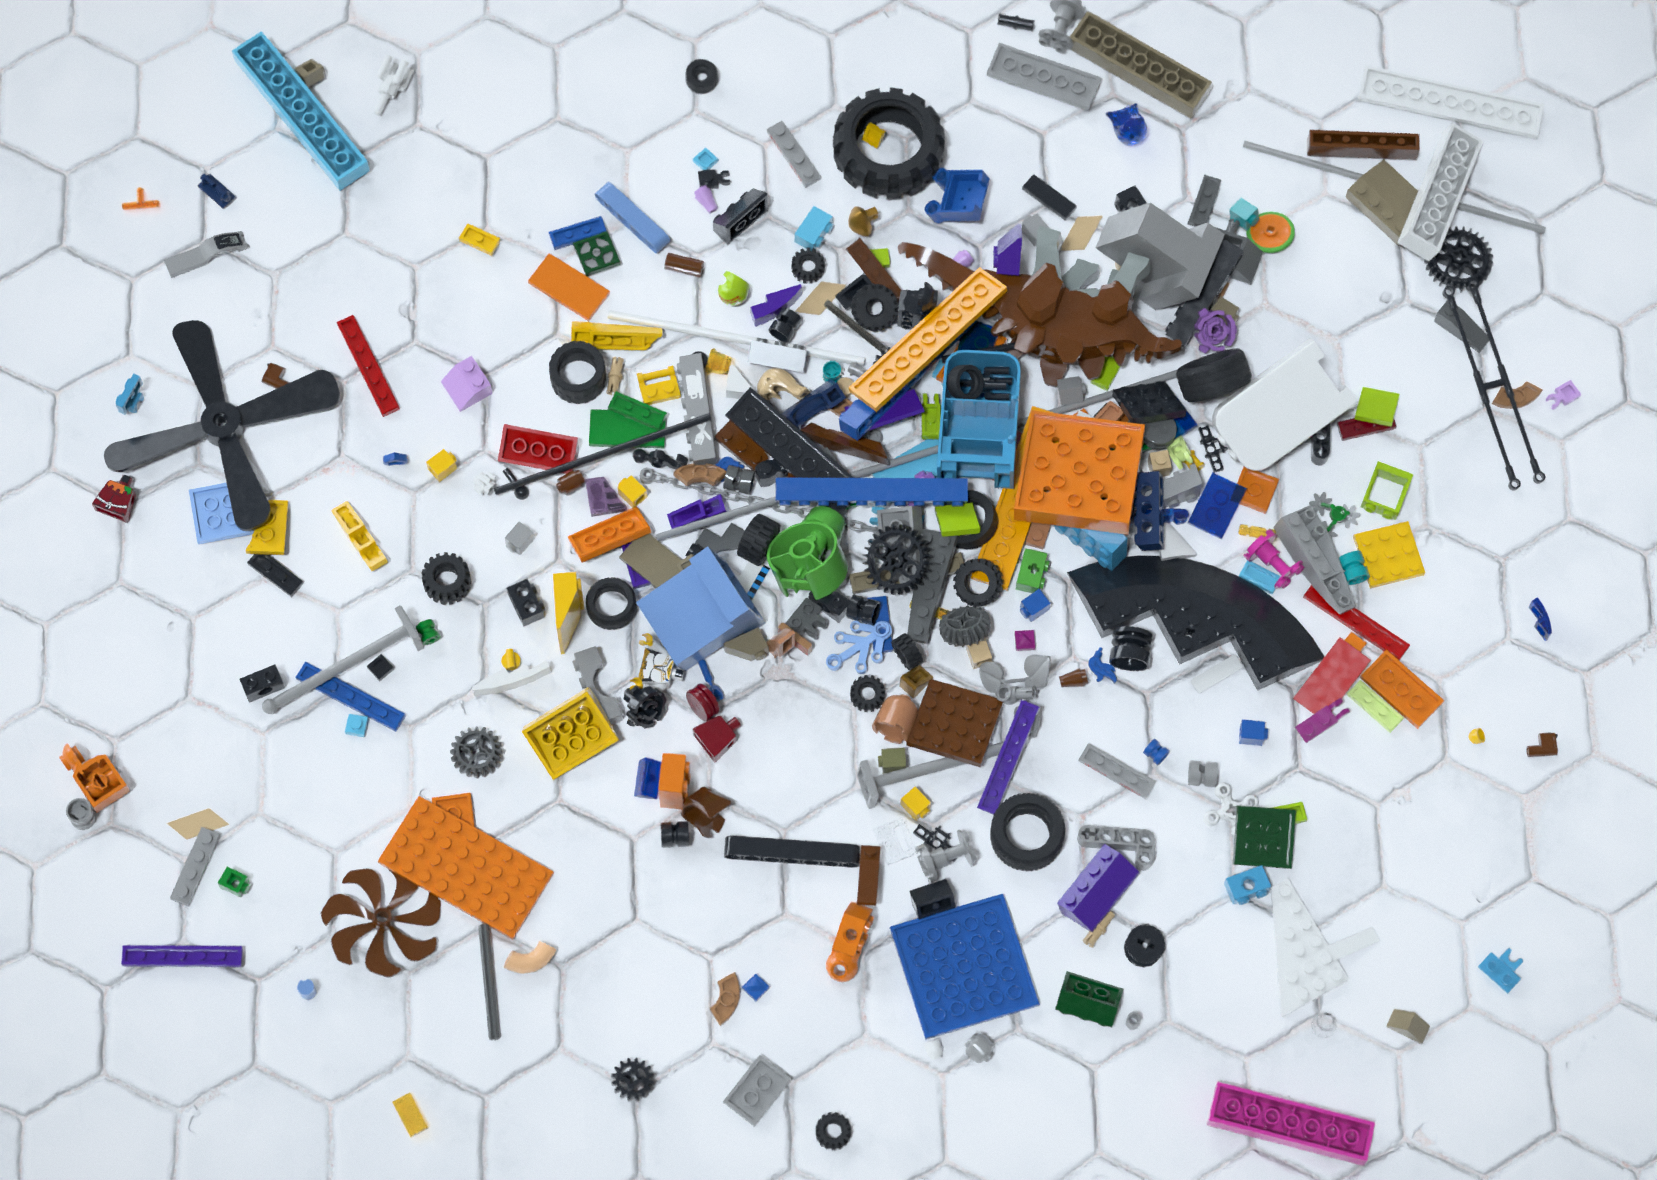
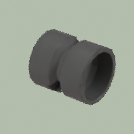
(745, 481)

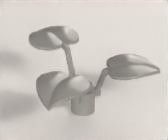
(1035, 667)

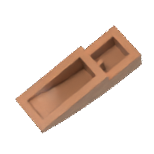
(781, 642)

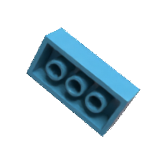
(1104, 546)

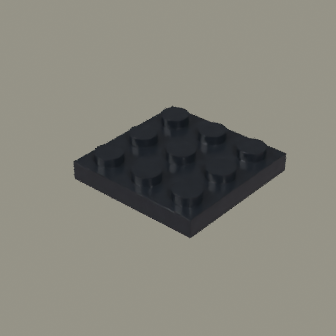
(1149, 402)

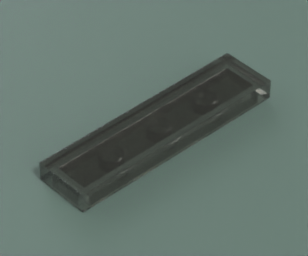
(853, 325)

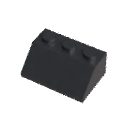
(740, 215)

